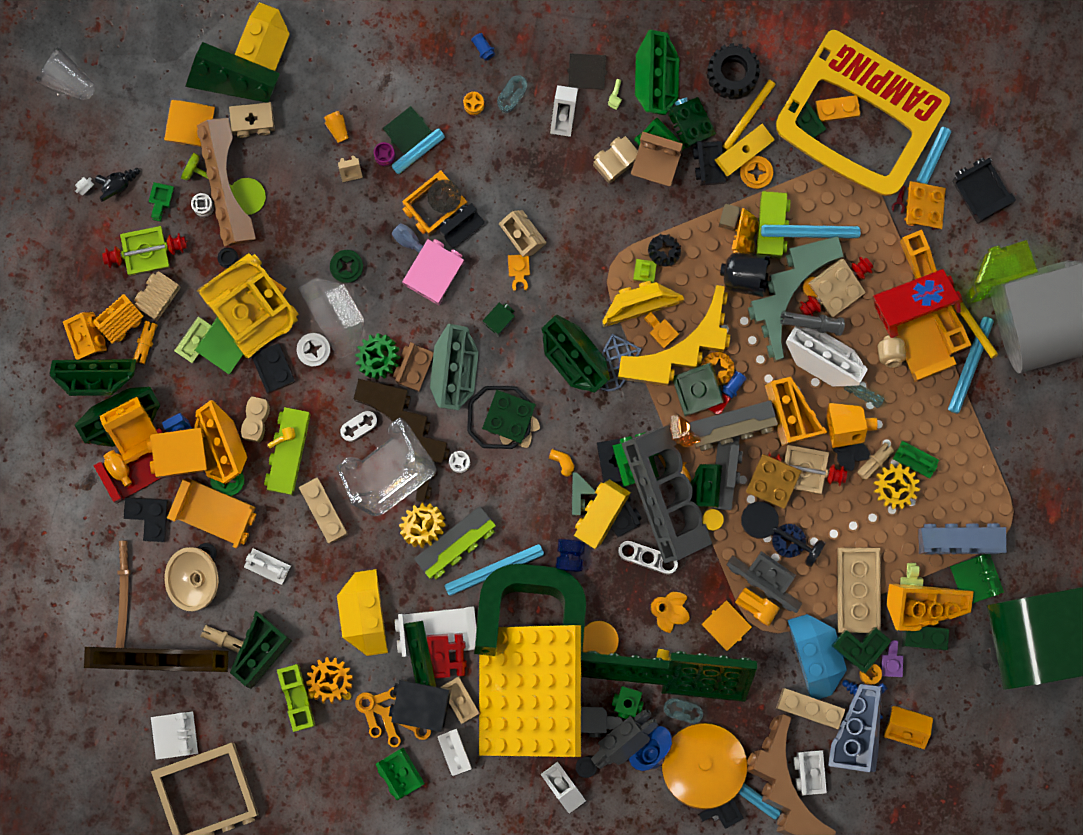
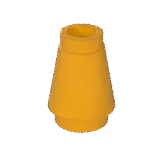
(336, 125)

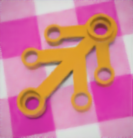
(384, 712)

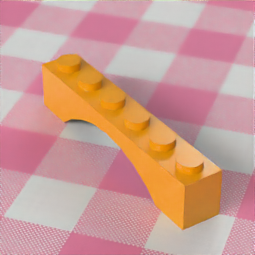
(922, 263)

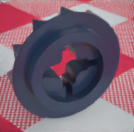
(780, 545)

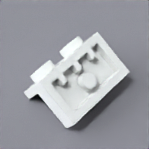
(454, 752)

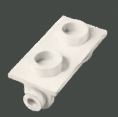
(267, 566)

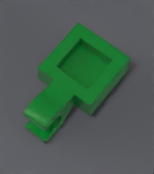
(160, 197)

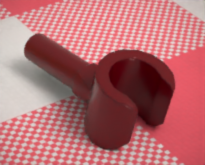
(900, 199)

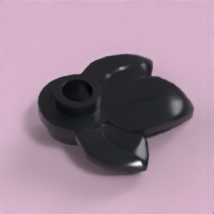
(851, 453)

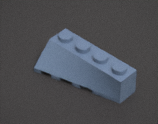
(962, 540)

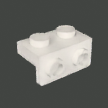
(811, 772)

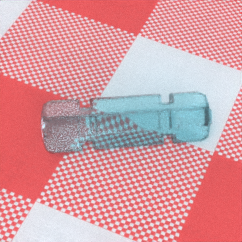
(865, 394)

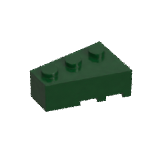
(259, 651)

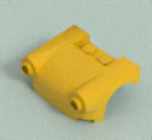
(249, 304)

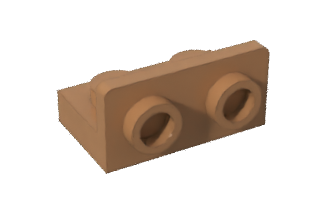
(414, 367)

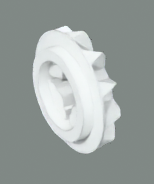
(304, 346)

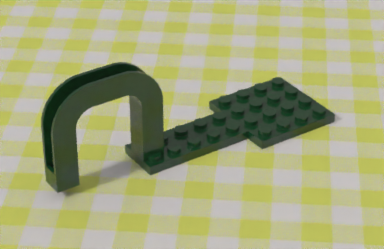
(681, 675)

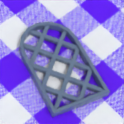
(626, 343)

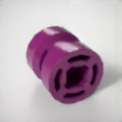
(381, 154)

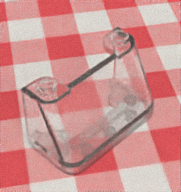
(387, 472)

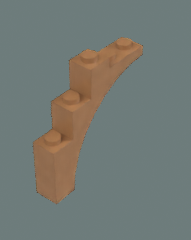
(779, 792)

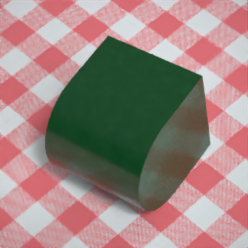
(1038, 638)

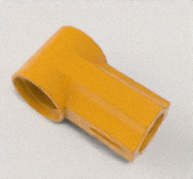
(760, 608)

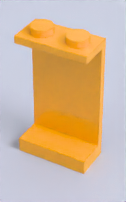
(924, 347)
(212, 511)

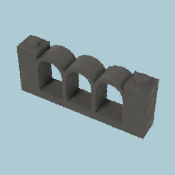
(695, 534)

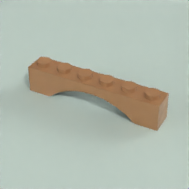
(234, 223)

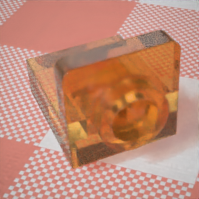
(681, 433)

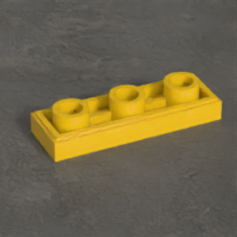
(752, 143)

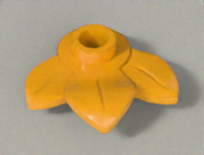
(673, 613)

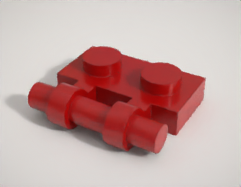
(439, 654)

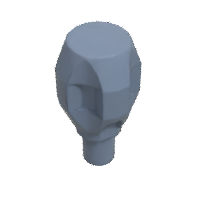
(406, 237)

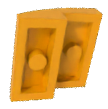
(183, 122)

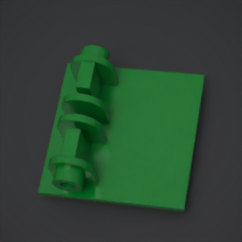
(978, 576)

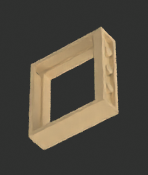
(195, 760)

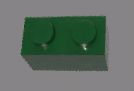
(927, 638)

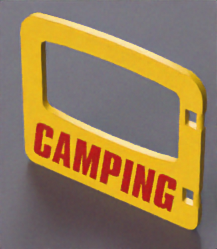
(878, 82)

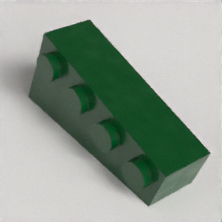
(230, 75)

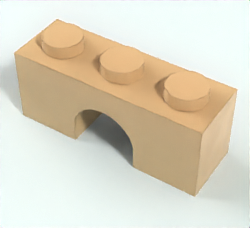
(323, 511)
(810, 708)

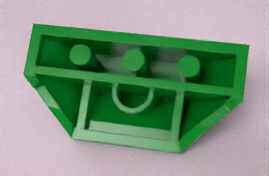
(657, 73)

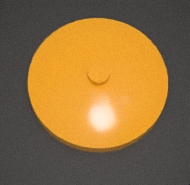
(704, 766)

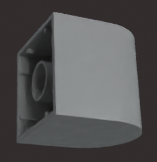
(1042, 316)

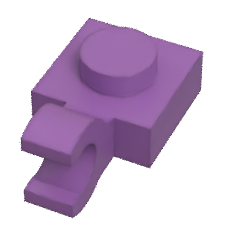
(892, 663)

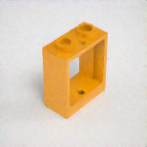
(411, 212)

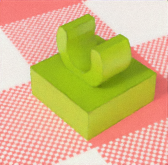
(644, 271)

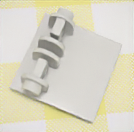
(174, 735)

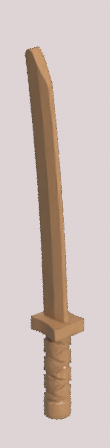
(123, 596)

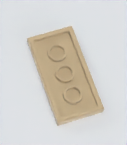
(858, 589)

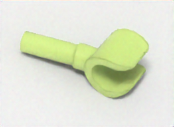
(615, 101)

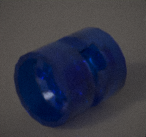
(567, 548)

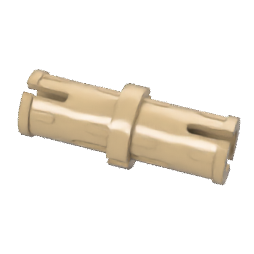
(222, 638)

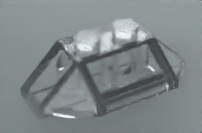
(335, 314)

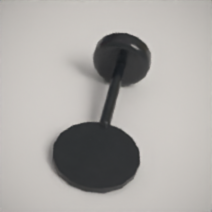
(762, 520)

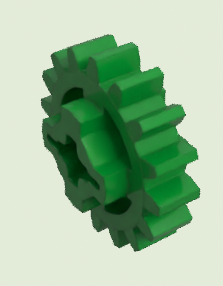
(374, 366)

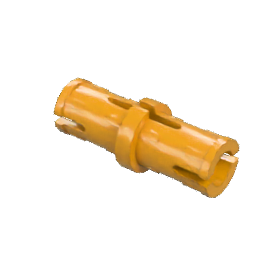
(145, 342)

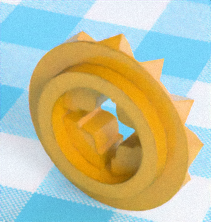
(763, 166)
(726, 363)

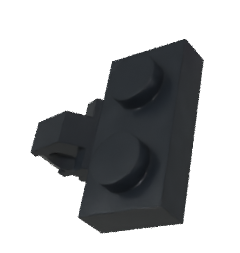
(727, 814)

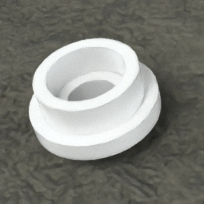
(84, 185)

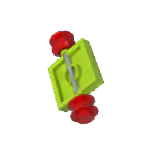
(144, 250)

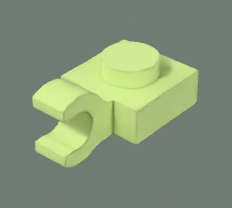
(912, 576)

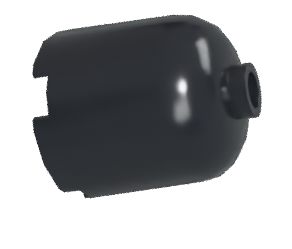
(746, 273)

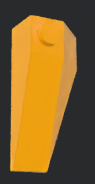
(921, 606)

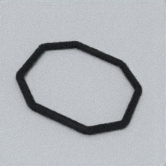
(469, 424)

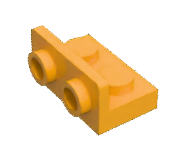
(84, 335)

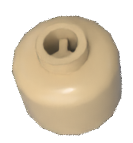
(891, 352)

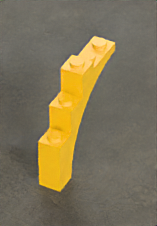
(657, 367)

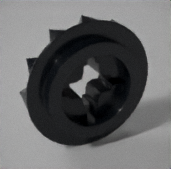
(660, 257)

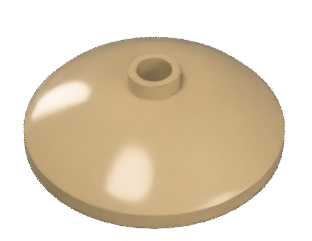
(183, 579)

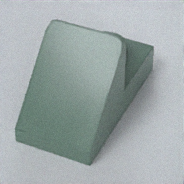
(579, 488)

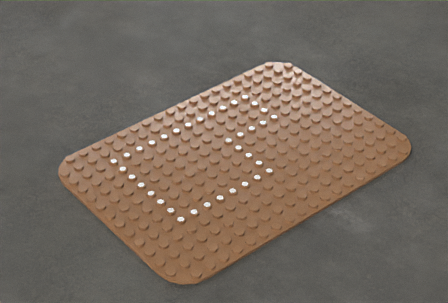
(967, 478)

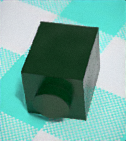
(499, 318)

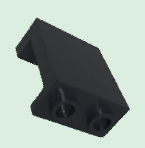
(982, 190)
(420, 705)

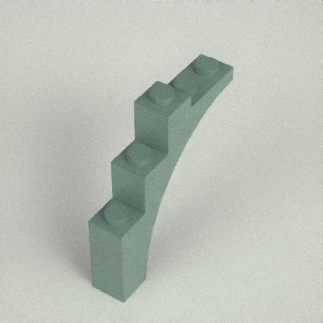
(804, 261)

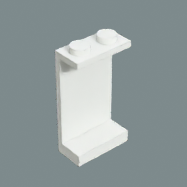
(440, 622)

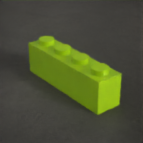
(287, 454)

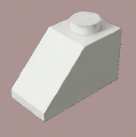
(563, 110)
(563, 787)

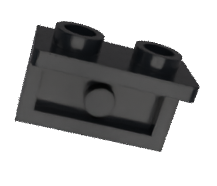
(708, 170)
(461, 225)

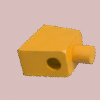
(848, 424)

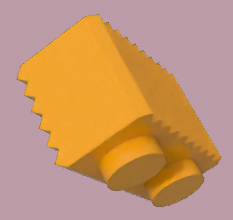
(118, 319)

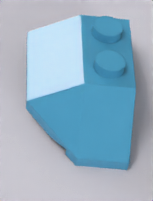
(819, 661)

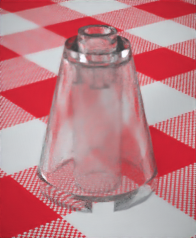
(65, 77)

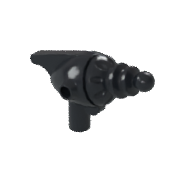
(115, 182)

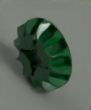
(346, 256)

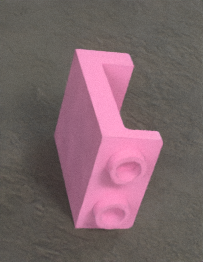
(433, 271)

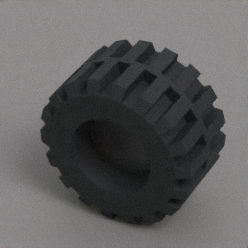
(735, 54)

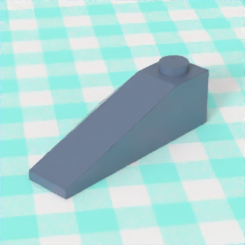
(858, 735)

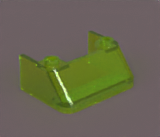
(1000, 267)

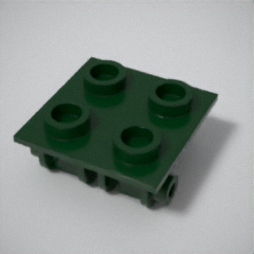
(692, 122)
(508, 416)

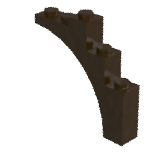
(391, 403)
(156, 659)

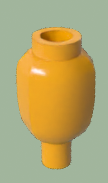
(117, 468)

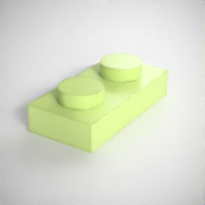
(192, 339)

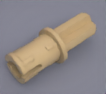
(875, 461)

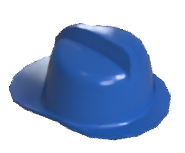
(654, 752)

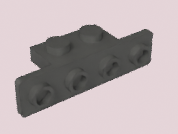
(728, 457)
(769, 577)

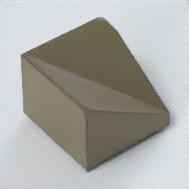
(729, 217)

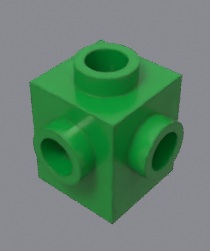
(627, 694)

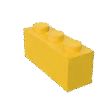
(601, 513)

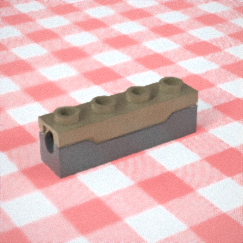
(734, 424)

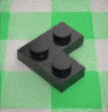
(154, 516)

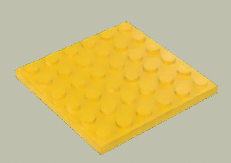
(531, 693)

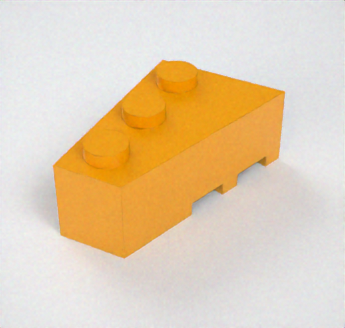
(793, 414)

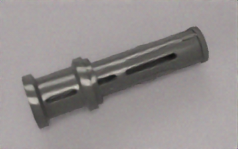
(821, 323)

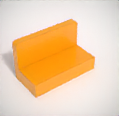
(909, 727)

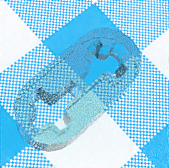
(507, 91)
(685, 706)

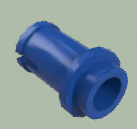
(486, 52)
(734, 385)

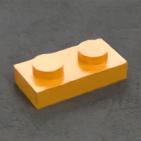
(838, 108)

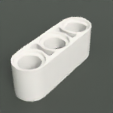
(636, 558)

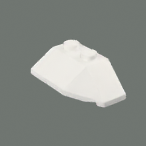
(825, 357)

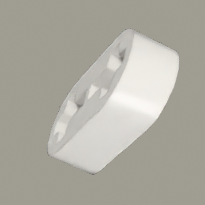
(361, 430)

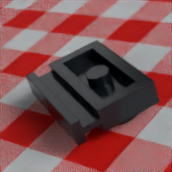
(273, 368)

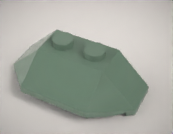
(454, 367)

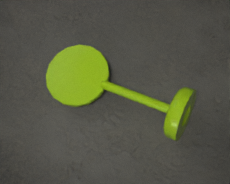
(247, 191)

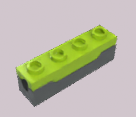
(455, 542)

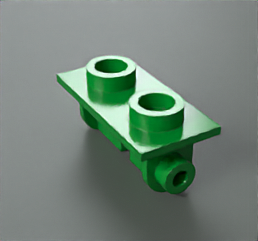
(916, 459)

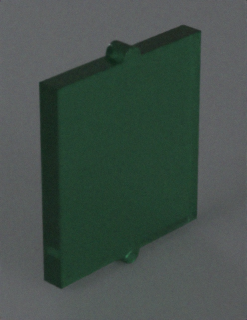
(407, 130)

